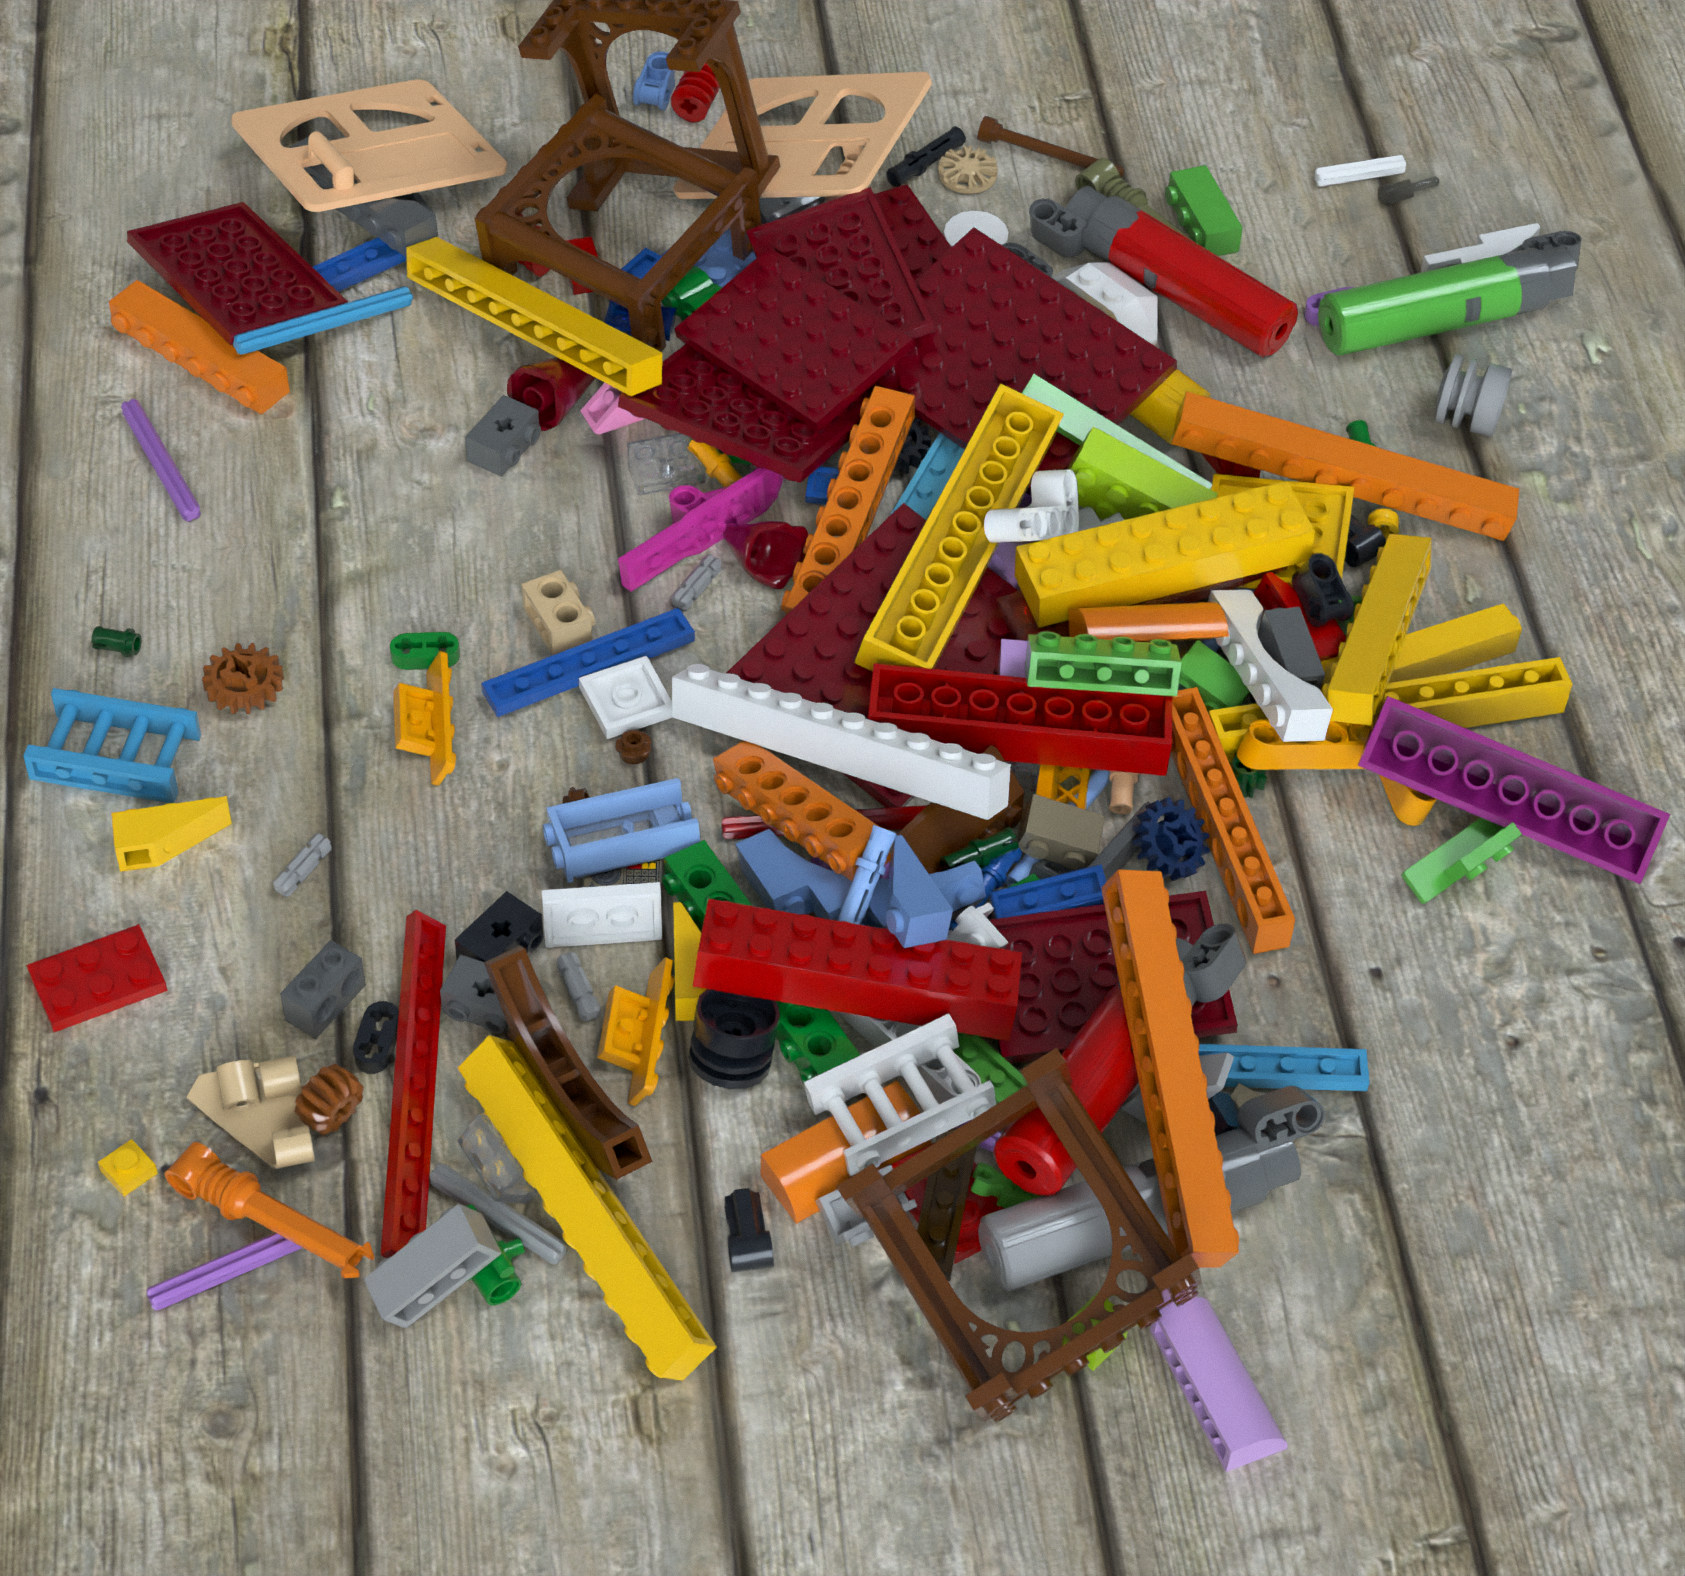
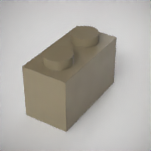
(1060, 832)

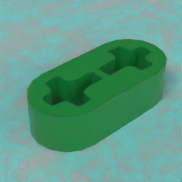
(423, 649)

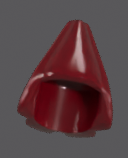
(767, 550)

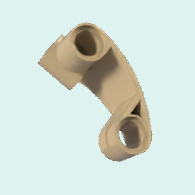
(257, 1108)

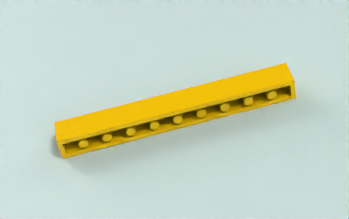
(535, 316)
(1460, 698)
(586, 1210)

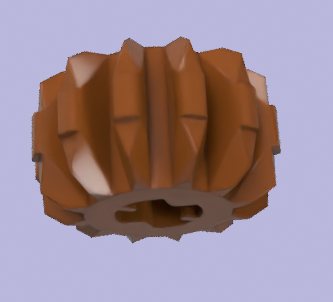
(329, 1099)

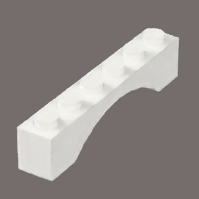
(1291, 705)

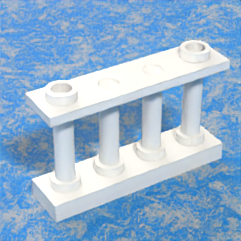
(884, 1063)

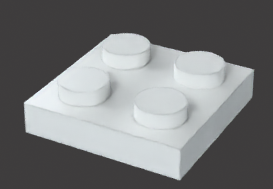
(626, 697)

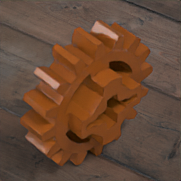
(243, 678)

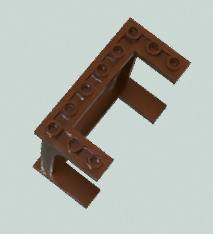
(703, 35)
(598, 139)
(1166, 1273)

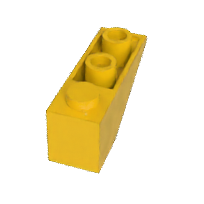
(162, 832)

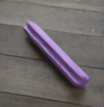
(219, 1270)

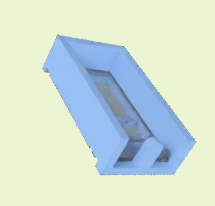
(620, 829)

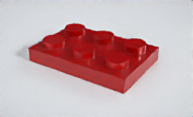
(96, 978)

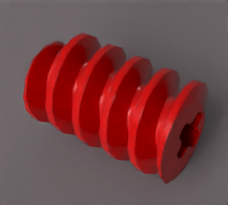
(695, 94)

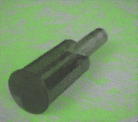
(1404, 189)

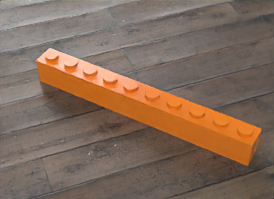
(1334, 460)
(1169, 1068)

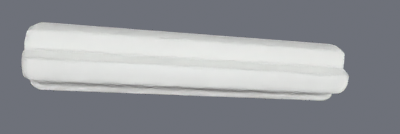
(1359, 170)

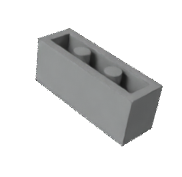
(432, 1265)

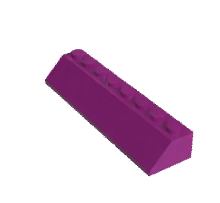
(1513, 788)

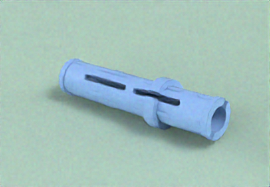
(867, 875)

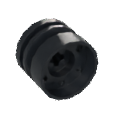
(733, 1039)

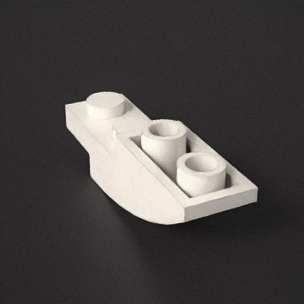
(1487, 246)

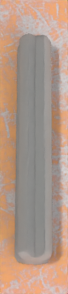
(498, 1213)

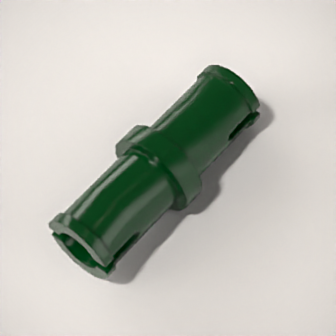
(982, 850)

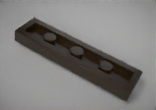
(945, 1207)

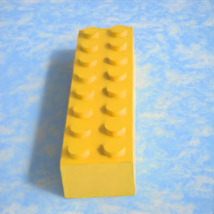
(1164, 552)

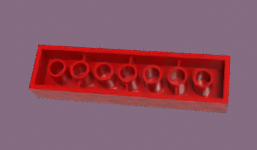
(1027, 722)
(856, 969)

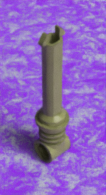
(1106, 179)

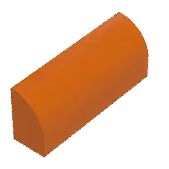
(1151, 622)
(815, 1161)

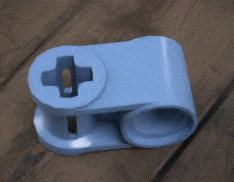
(655, 82)

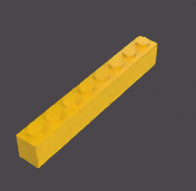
(1378, 629)

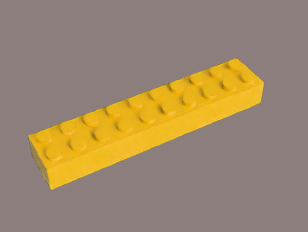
(953, 545)

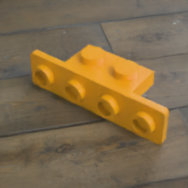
(424, 719)
(634, 1030)

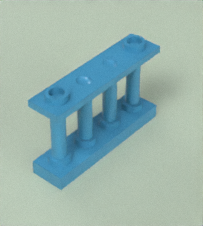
(108, 774)

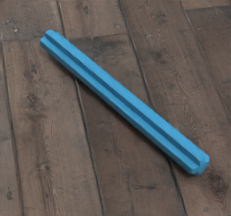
(322, 320)

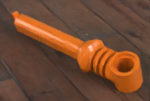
(239, 1195)

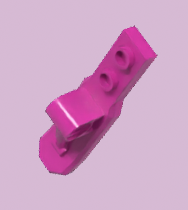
(699, 523)

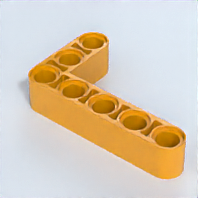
(1340, 750)

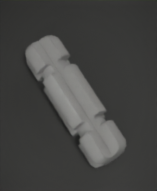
(696, 582)
(302, 865)
(578, 986)

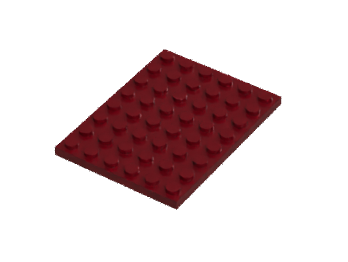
(1000, 326)
(820, 637)

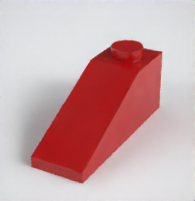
(1276, 593)

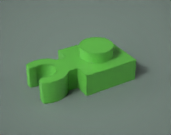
(992, 1183)

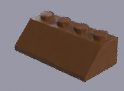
(945, 830)

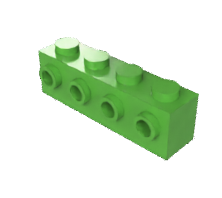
(1102, 664)

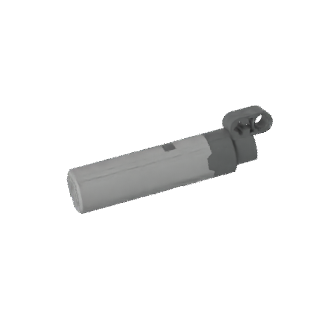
(1072, 1227)

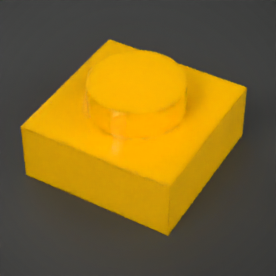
(127, 1167)

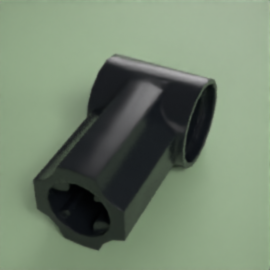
(1362, 543)
(747, 1239)

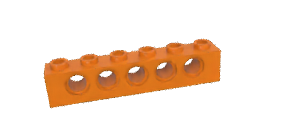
(794, 805)

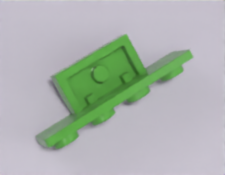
(1460, 857)

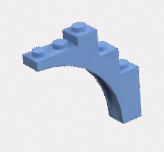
(800, 887)

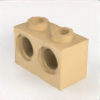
(557, 612)

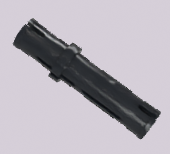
(917, 162)

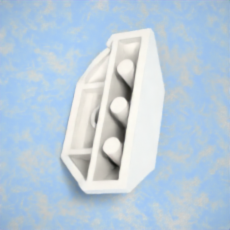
(1115, 295)

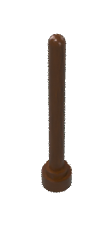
(993, 131)

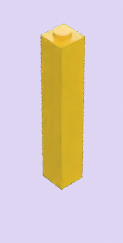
(1453, 645)

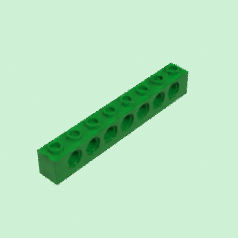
(699, 875)

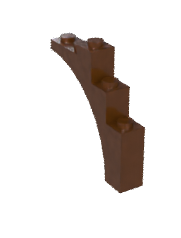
(600, 1126)

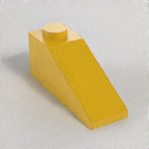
(686, 947)

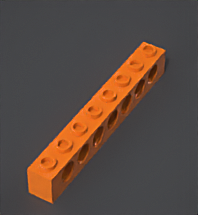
(859, 486)
(1232, 831)

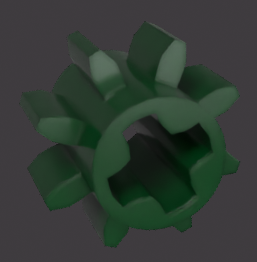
(1248, 778)

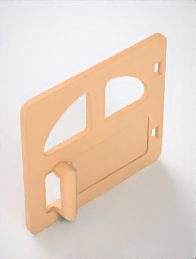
(806, 144)
(381, 162)

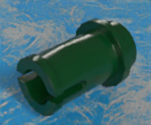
(125, 642)

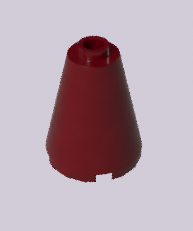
(550, 388)

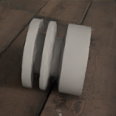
(1473, 395)

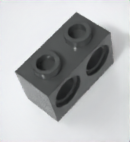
(323, 989)

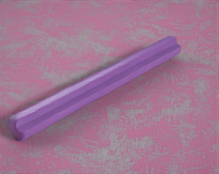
(161, 460)

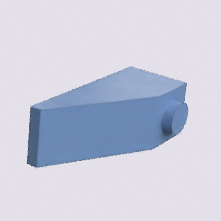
(915, 904)

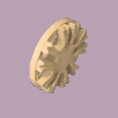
(967, 170)

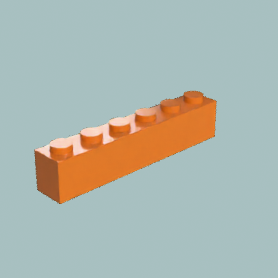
(197, 347)

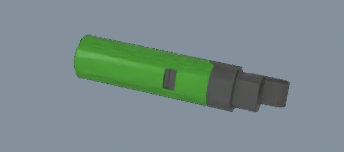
(1451, 296)

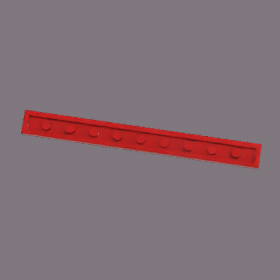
(414, 1083)

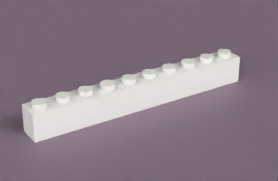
(842, 741)

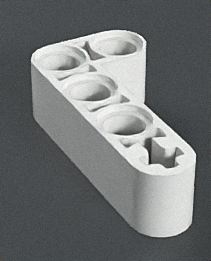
(1051, 515)

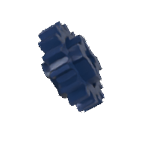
(1171, 838)

